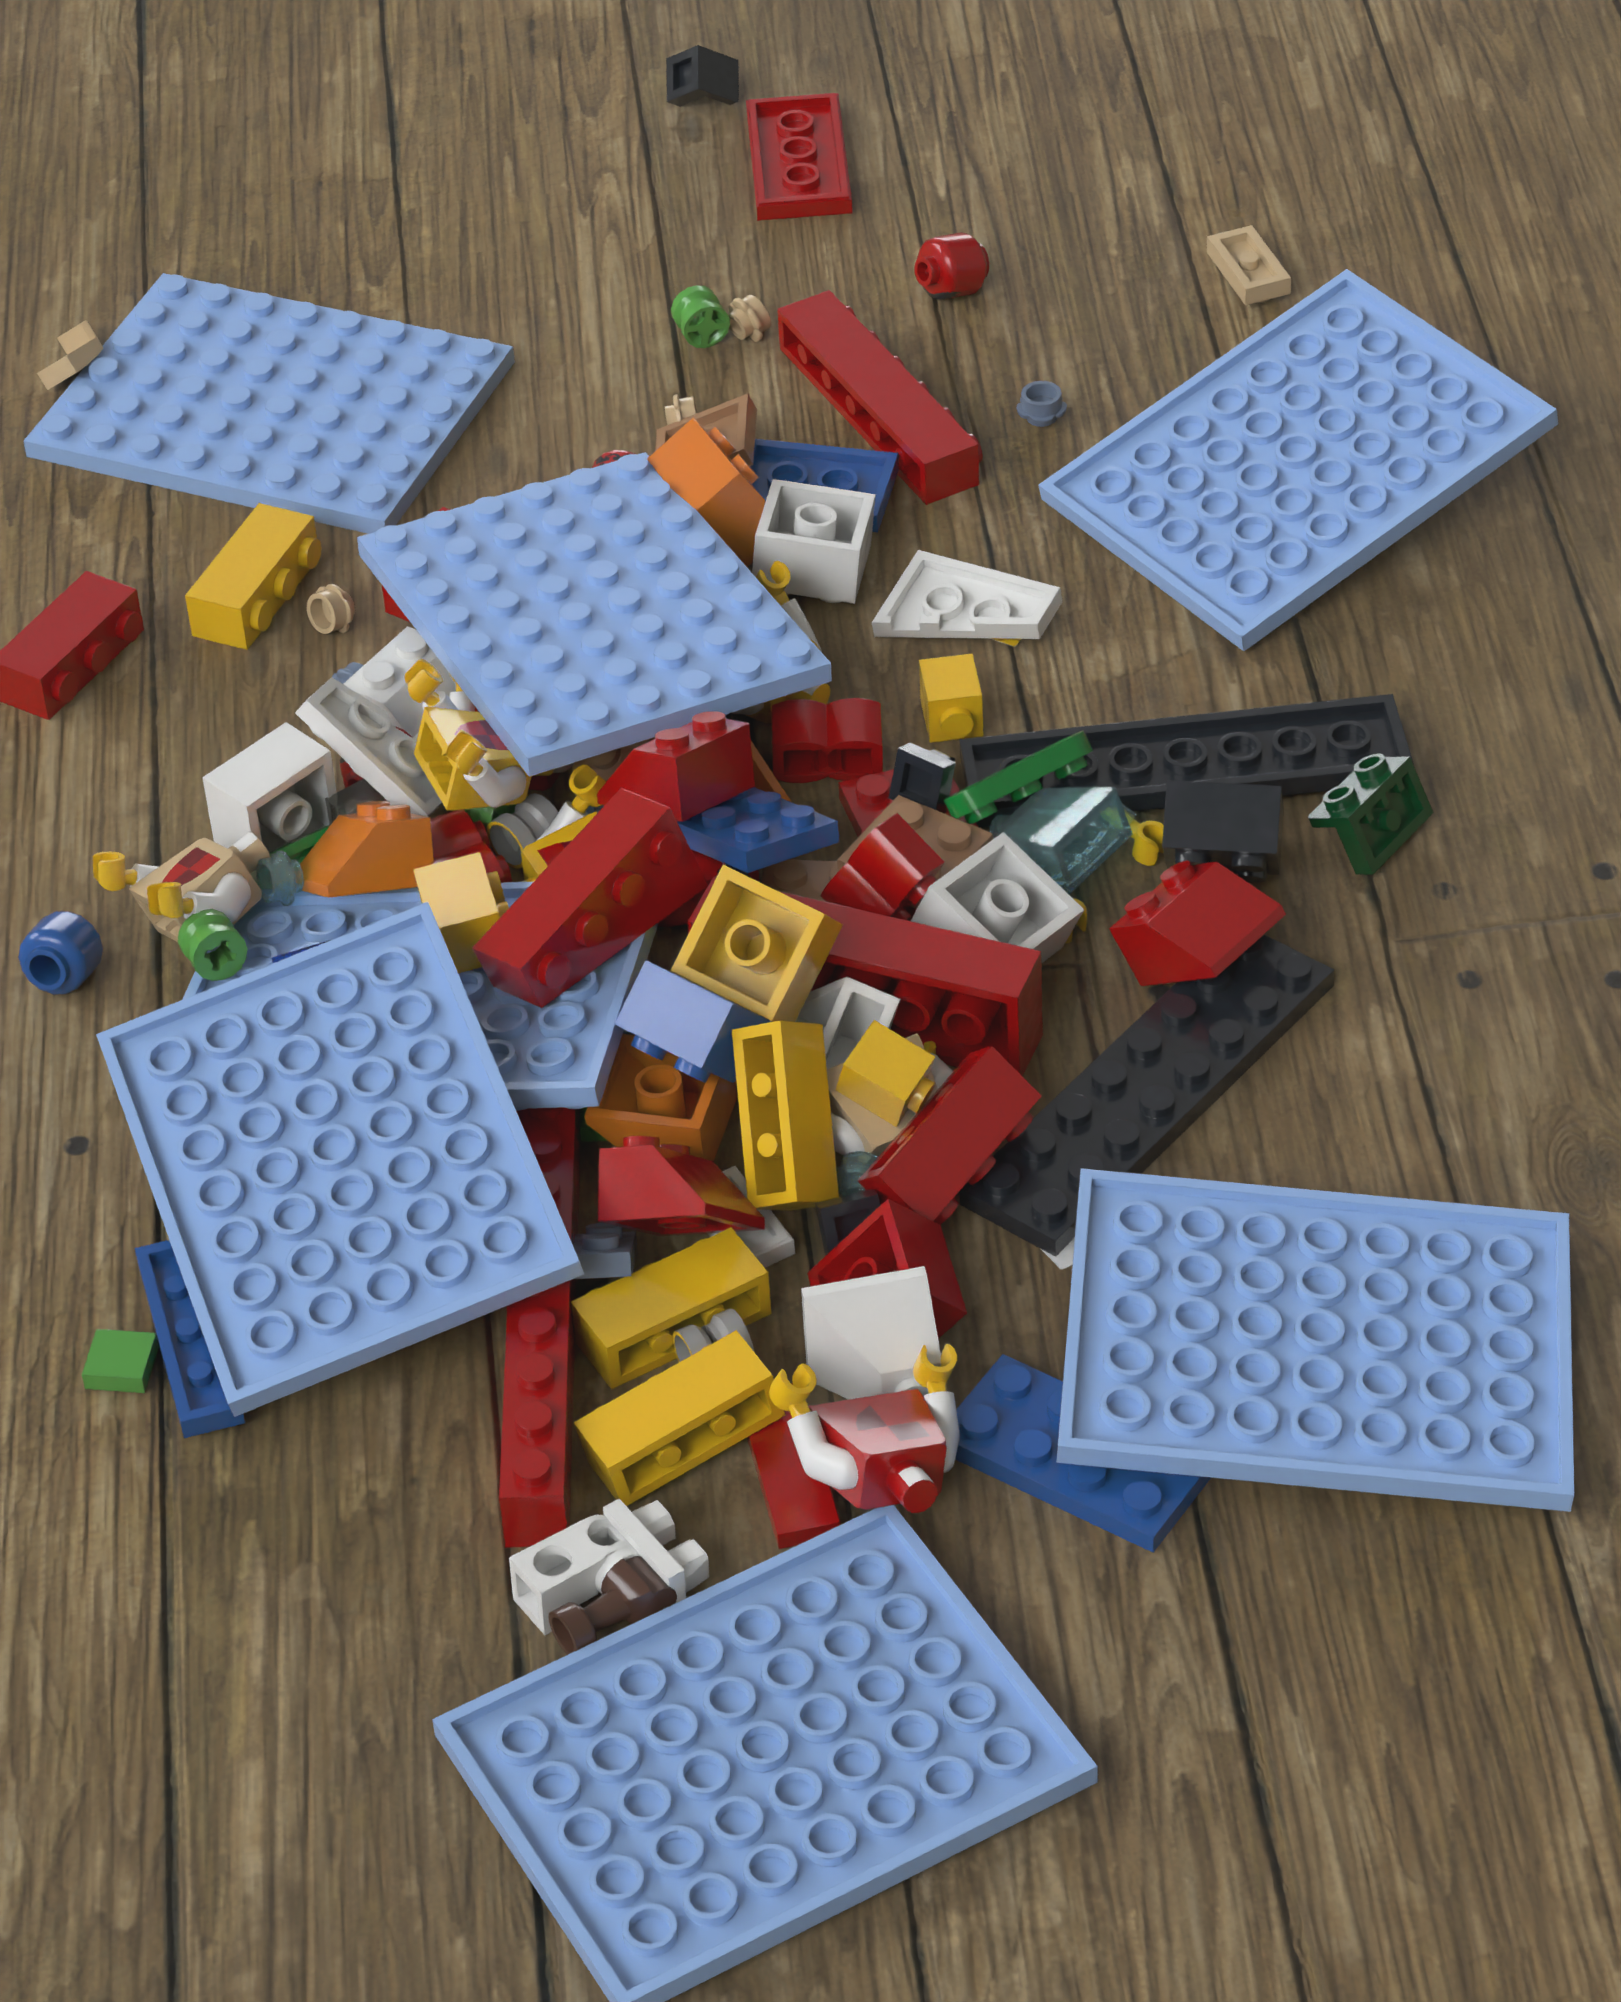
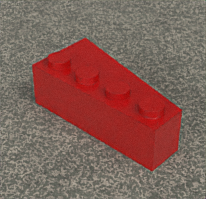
(592, 900)

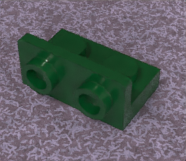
(1374, 810)

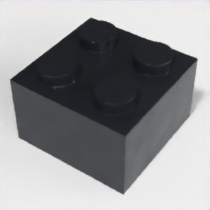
(1224, 825)

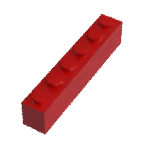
(879, 396)

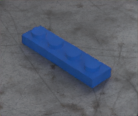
(185, 1354)

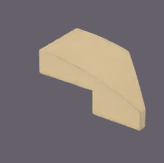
(81, 348)

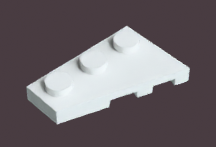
(964, 601)
(370, 745)

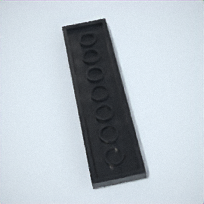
(1285, 746)
(1146, 1089)

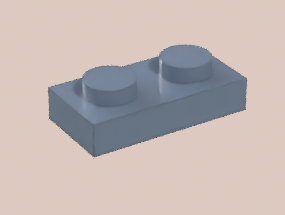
(606, 1251)

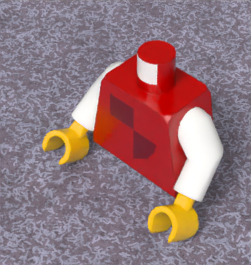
(878, 1445)

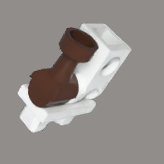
(608, 1555)

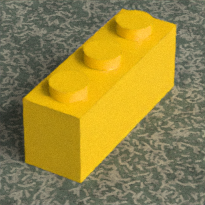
(253, 576)
(785, 1115)
(631, 1321)
(678, 1418)

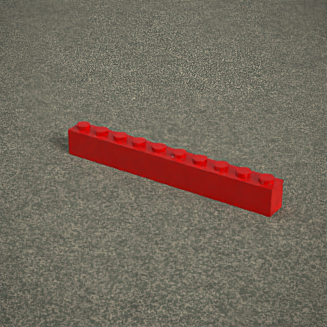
(541, 1360)

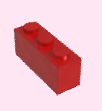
(68, 644)
(954, 1136)

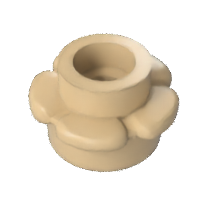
(748, 318)
(681, 409)
(330, 609)

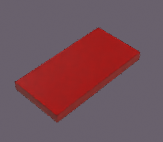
(798, 156)

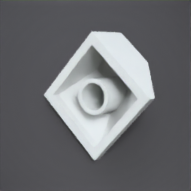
(870, 1332)

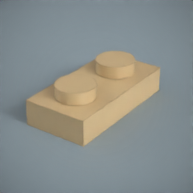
(1248, 265)

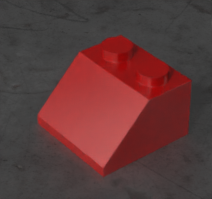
(688, 766)
(1193, 924)
(669, 1191)
(896, 1241)

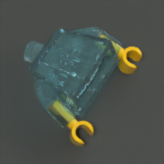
(1076, 831)

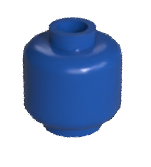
(60, 952)

